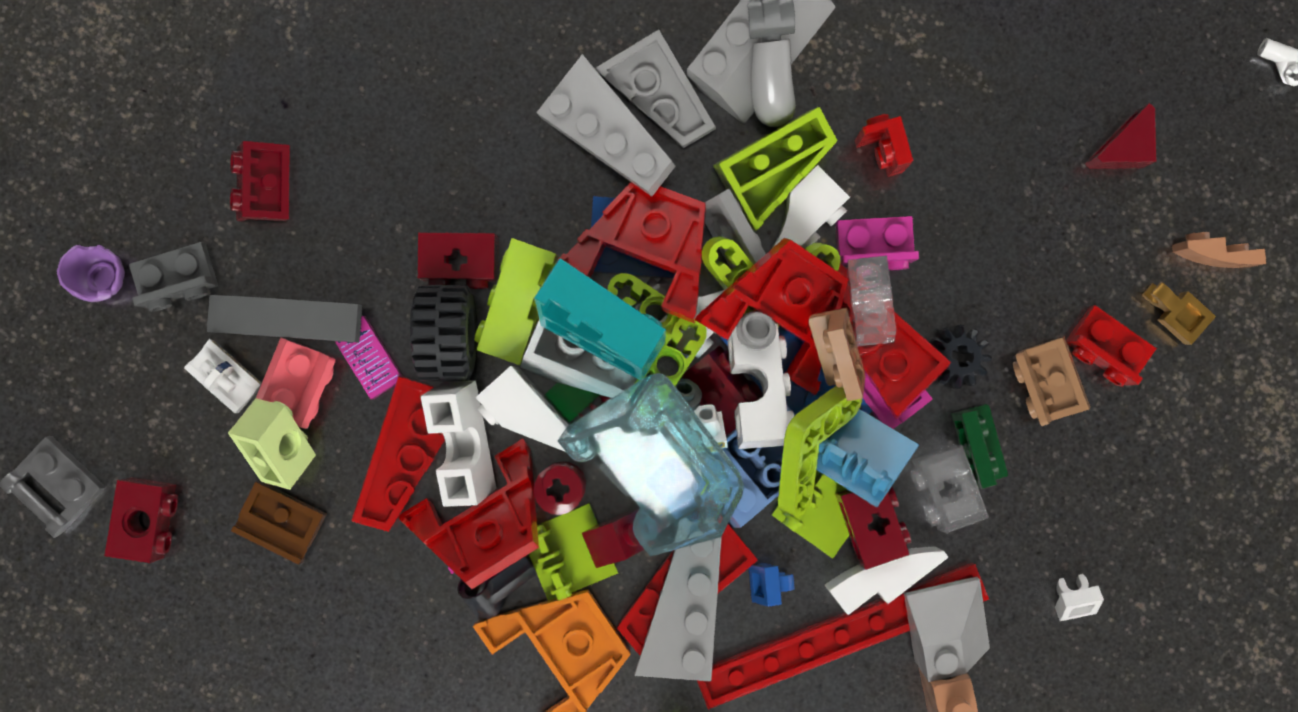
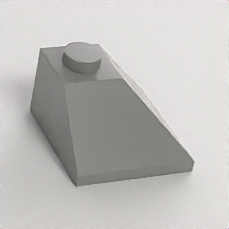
(947, 628)

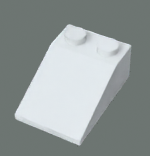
(571, 365)
(521, 408)

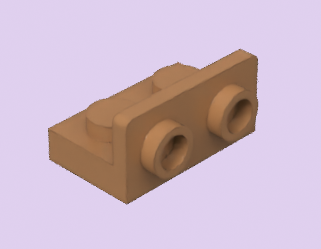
(838, 352)

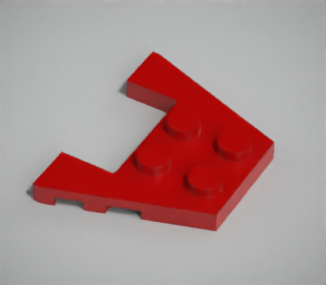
(656, 230)
(789, 288)
(487, 534)

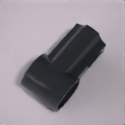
(488, 597)

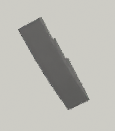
(284, 318)

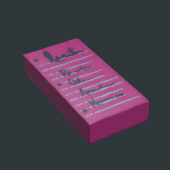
(370, 361)

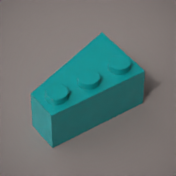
(598, 321)

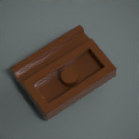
(278, 522)

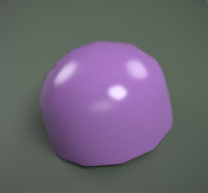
(90, 273)

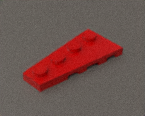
(734, 560)

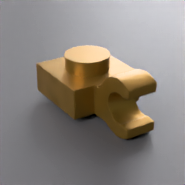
(1183, 314)

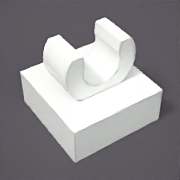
(1079, 602)

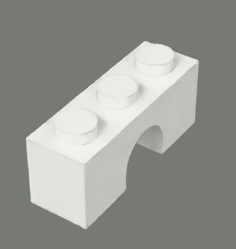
(764, 420)
(467, 469)

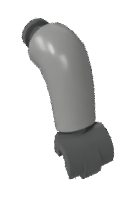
(771, 60)

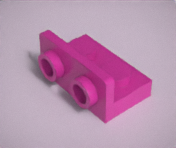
(876, 238)

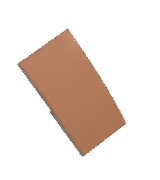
(1214, 252)

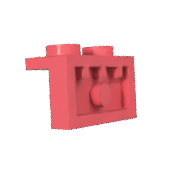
(297, 379)

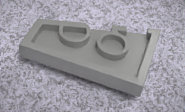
(659, 88)

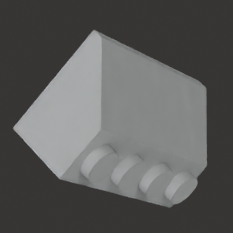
(725, 62)

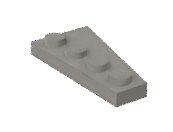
(601, 123)
(685, 616)

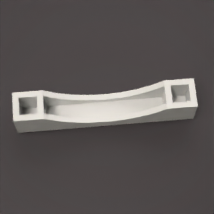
(807, 208)

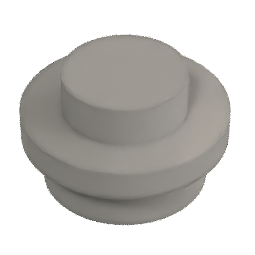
(756, 331)

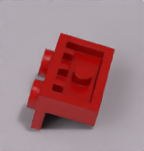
(893, 147)
(1111, 346)

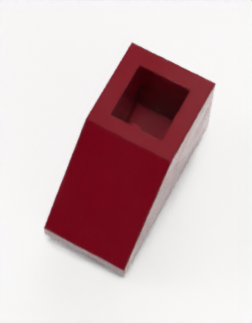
(613, 539)

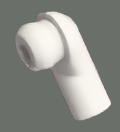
(1284, 57)

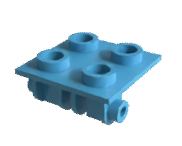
(865, 457)

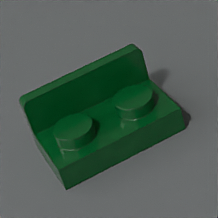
(981, 444)

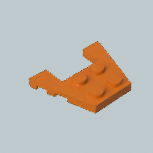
(572, 640)

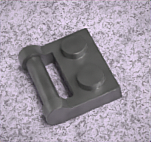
(61, 476)

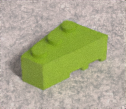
(774, 164)
(512, 302)

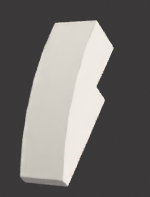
(888, 580)

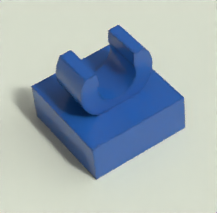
(768, 583)

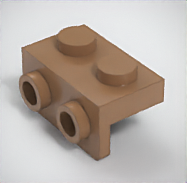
(1051, 381)

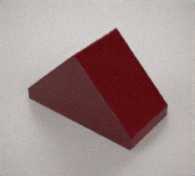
(1130, 145)

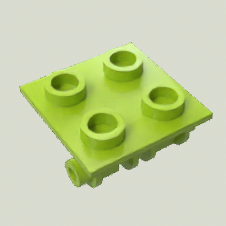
(823, 520)
(563, 556)

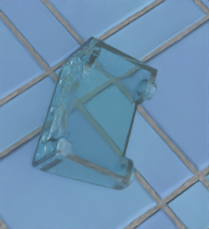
(664, 463)

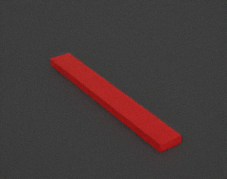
(817, 644)

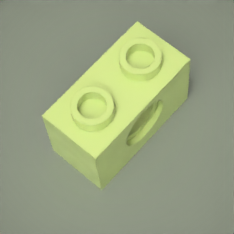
(272, 443)

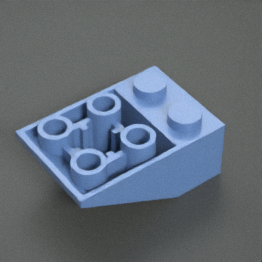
(760, 476)

